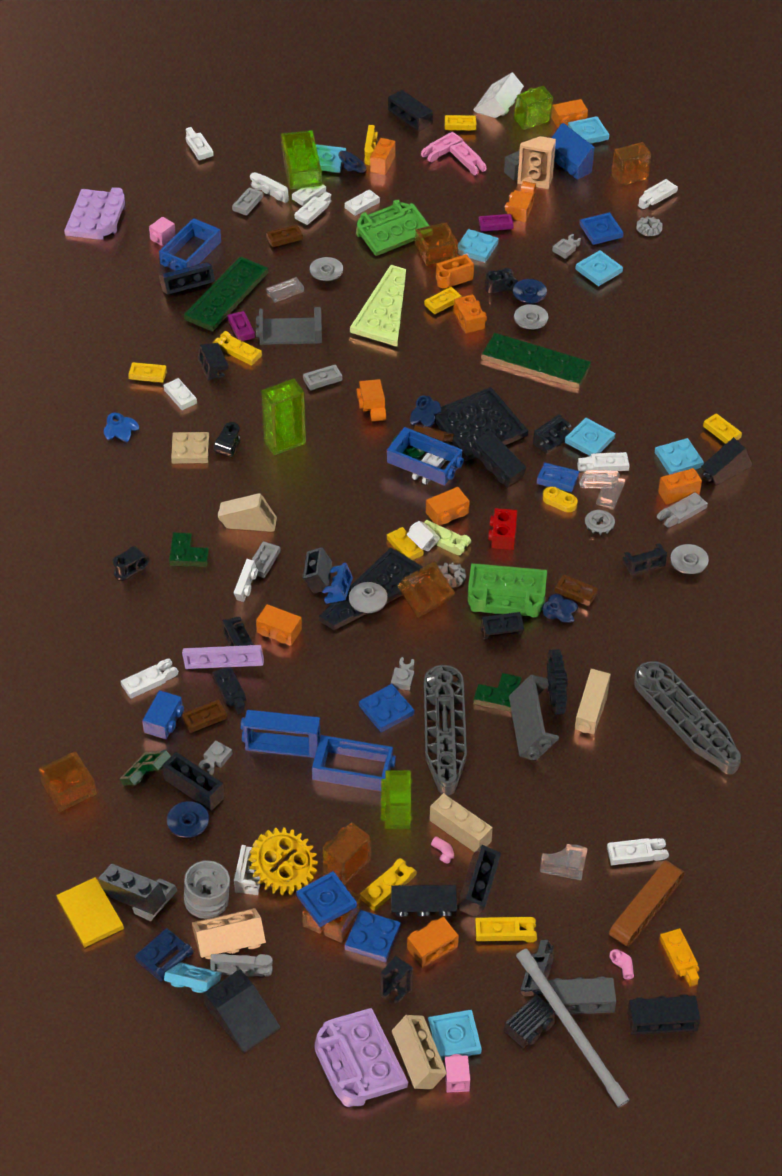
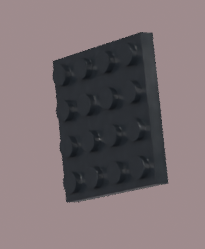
(477, 415)

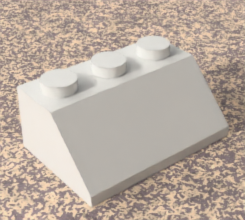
(499, 96)

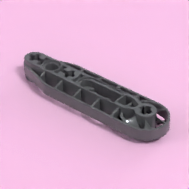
(439, 691)
(690, 716)

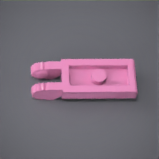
(441, 146)
(468, 157)

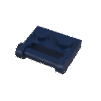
(159, 950)

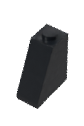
(726, 462)

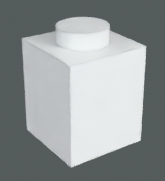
(423, 535)

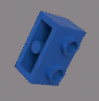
(163, 714)

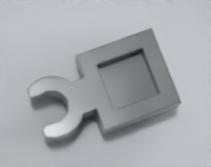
(566, 247)
(404, 675)
(215, 756)

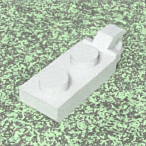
(198, 144)
(657, 193)
(313, 208)
(604, 462)

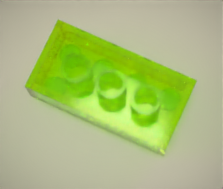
(301, 159)
(283, 416)

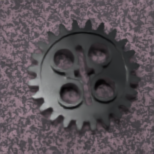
(557, 681)

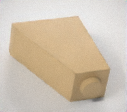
(248, 514)
(592, 701)

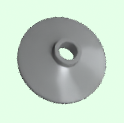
(326, 268)
(531, 316)
(689, 559)
(368, 597)

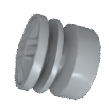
(206, 889)

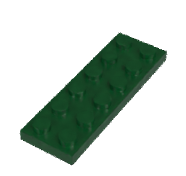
(226, 293)
(536, 360)

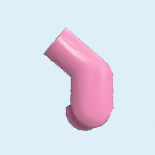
(445, 848)
(623, 961)

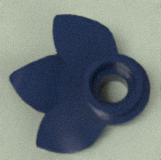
(425, 411)
(559, 608)

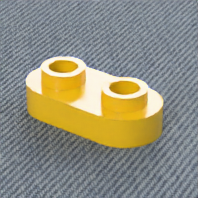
(560, 499)

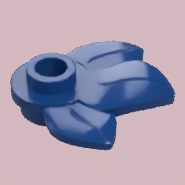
(121, 428)

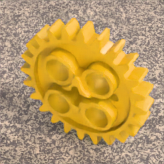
(297, 875)

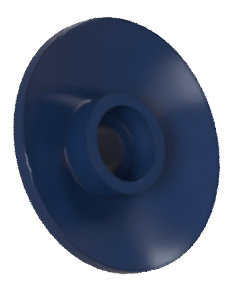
(351, 162)
(529, 290)
(184, 813)

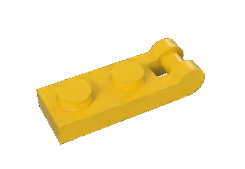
(370, 144)
(238, 348)
(380, 890)
(505, 929)

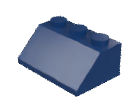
(573, 152)

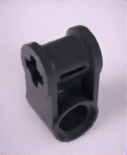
(498, 280)
(228, 439)
(131, 562)

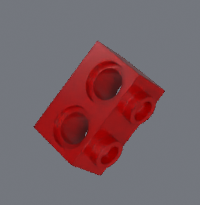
(503, 529)

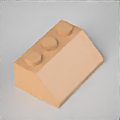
(537, 161)
(229, 933)

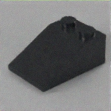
(241, 1011)

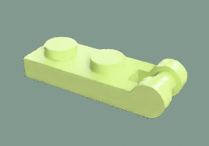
(449, 538)

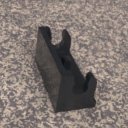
(212, 360)
(551, 434)
(645, 561)
(502, 624)
(236, 634)
(396, 977)

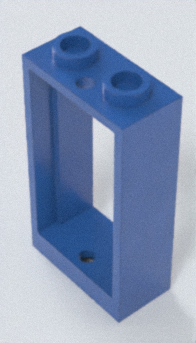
(194, 228)
(427, 444)
(281, 743)
(353, 749)

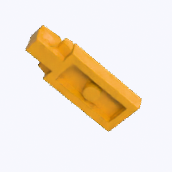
(680, 955)

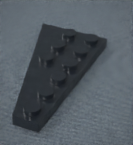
(386, 572)

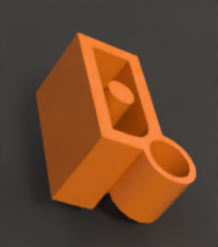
(521, 202)
(454, 271)
(372, 399)

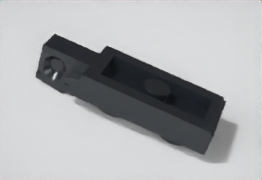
(230, 688)
(544, 959)

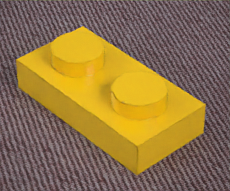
(460, 122)
(441, 300)
(147, 372)
(721, 428)
(404, 544)

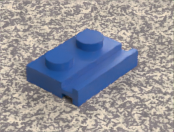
(558, 477)

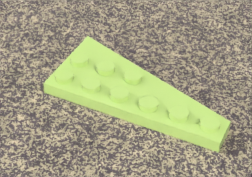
(383, 309)

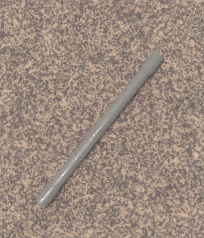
(611, 1085)

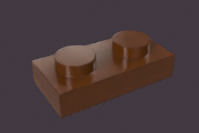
(284, 235)
(434, 433)
(576, 590)
(204, 716)

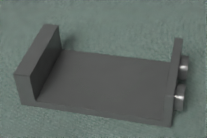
(289, 329)
(528, 720)

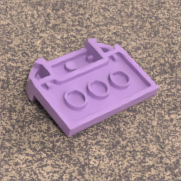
(96, 213)
(358, 1058)

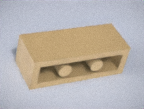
(460, 823)
(419, 1052)

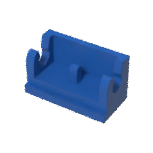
(340, 584)

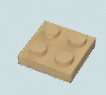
(190, 447)

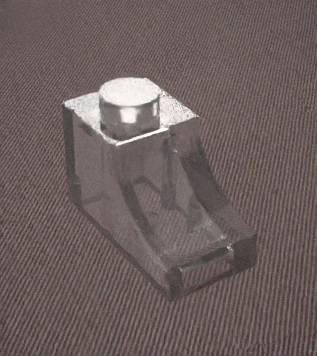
(566, 863)

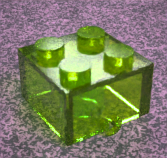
(533, 107)
(396, 799)

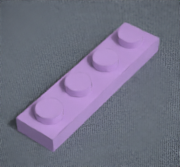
(223, 656)

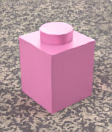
(162, 231)
(457, 1074)

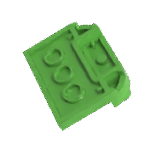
(390, 227)
(506, 589)

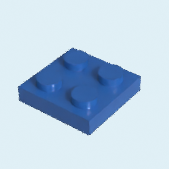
(601, 228)
(386, 708)
(326, 899)
(372, 936)

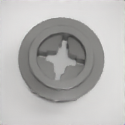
(644, 228)
(595, 517)
(459, 574)

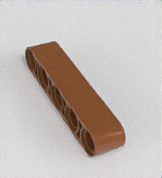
(646, 903)

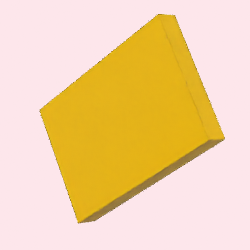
(90, 912)

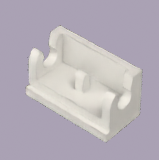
(244, 880)

